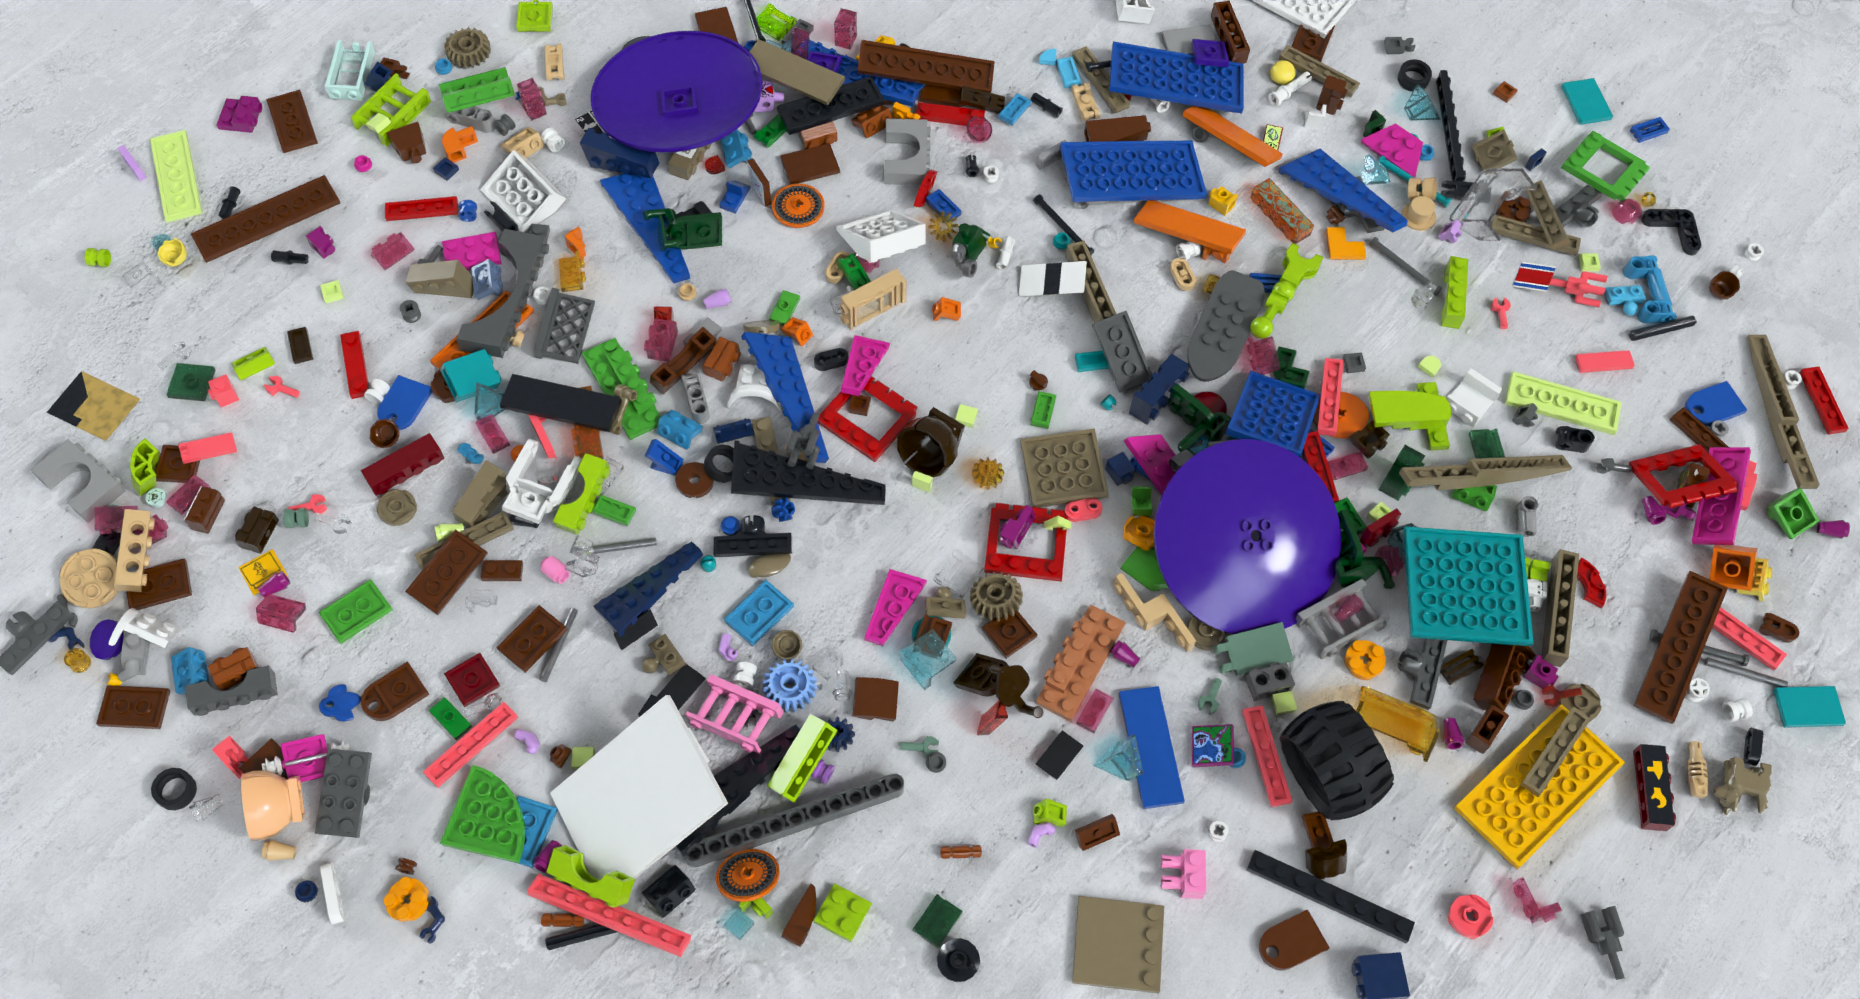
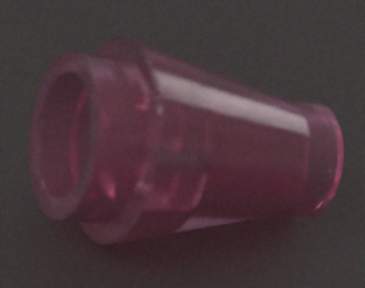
(1349, 607)

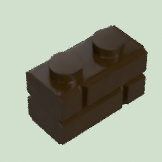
(256, 530)

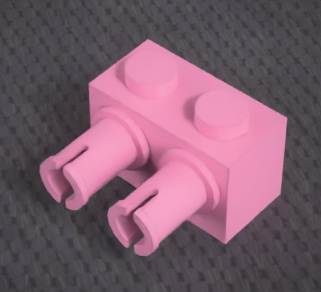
(1193, 873)

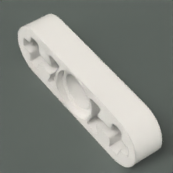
(332, 893)

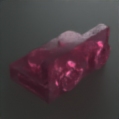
(392, 251)
(1263, 355)
(110, 518)
(279, 612)

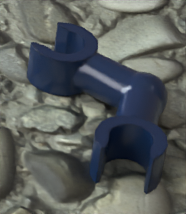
(69, 632)
(438, 920)

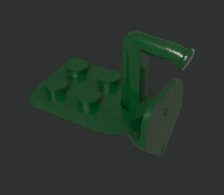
(688, 230)
(1198, 416)
(1352, 564)

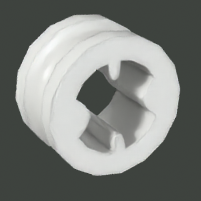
(990, 169)
(1758, 249)
(1793, 375)
(1217, 838)

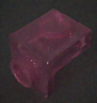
(159, 531)
(1392, 557)

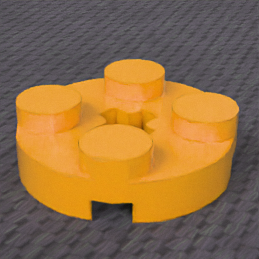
(1133, 528)
(1372, 651)
(418, 900)

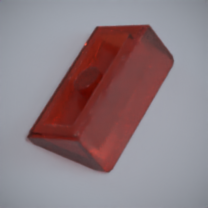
(992, 719)

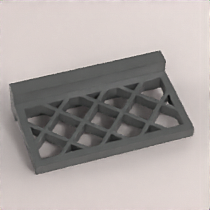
(549, 320)

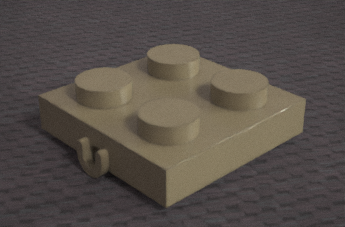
(1495, 151)

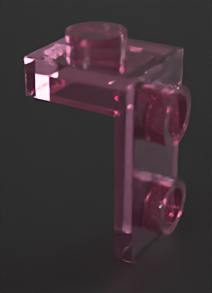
(800, 42)
(1530, 907)

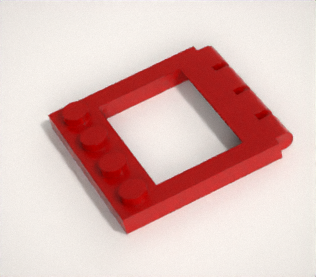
(858, 437)
(1723, 483)
(1021, 565)

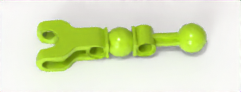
(1295, 271)

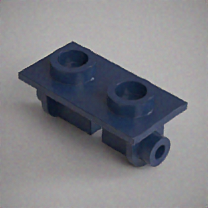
(733, 431)

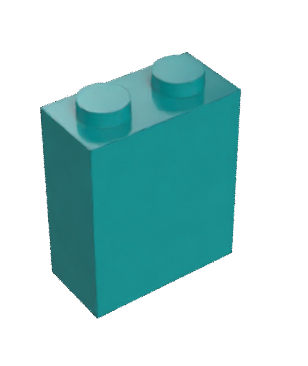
(465, 371)

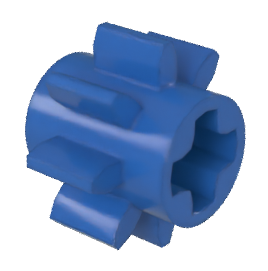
(783, 509)

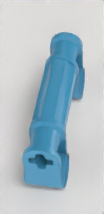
(1660, 308)

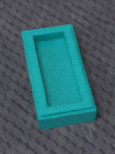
(1091, 361)

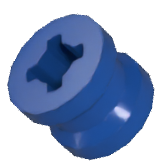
(467, 210)

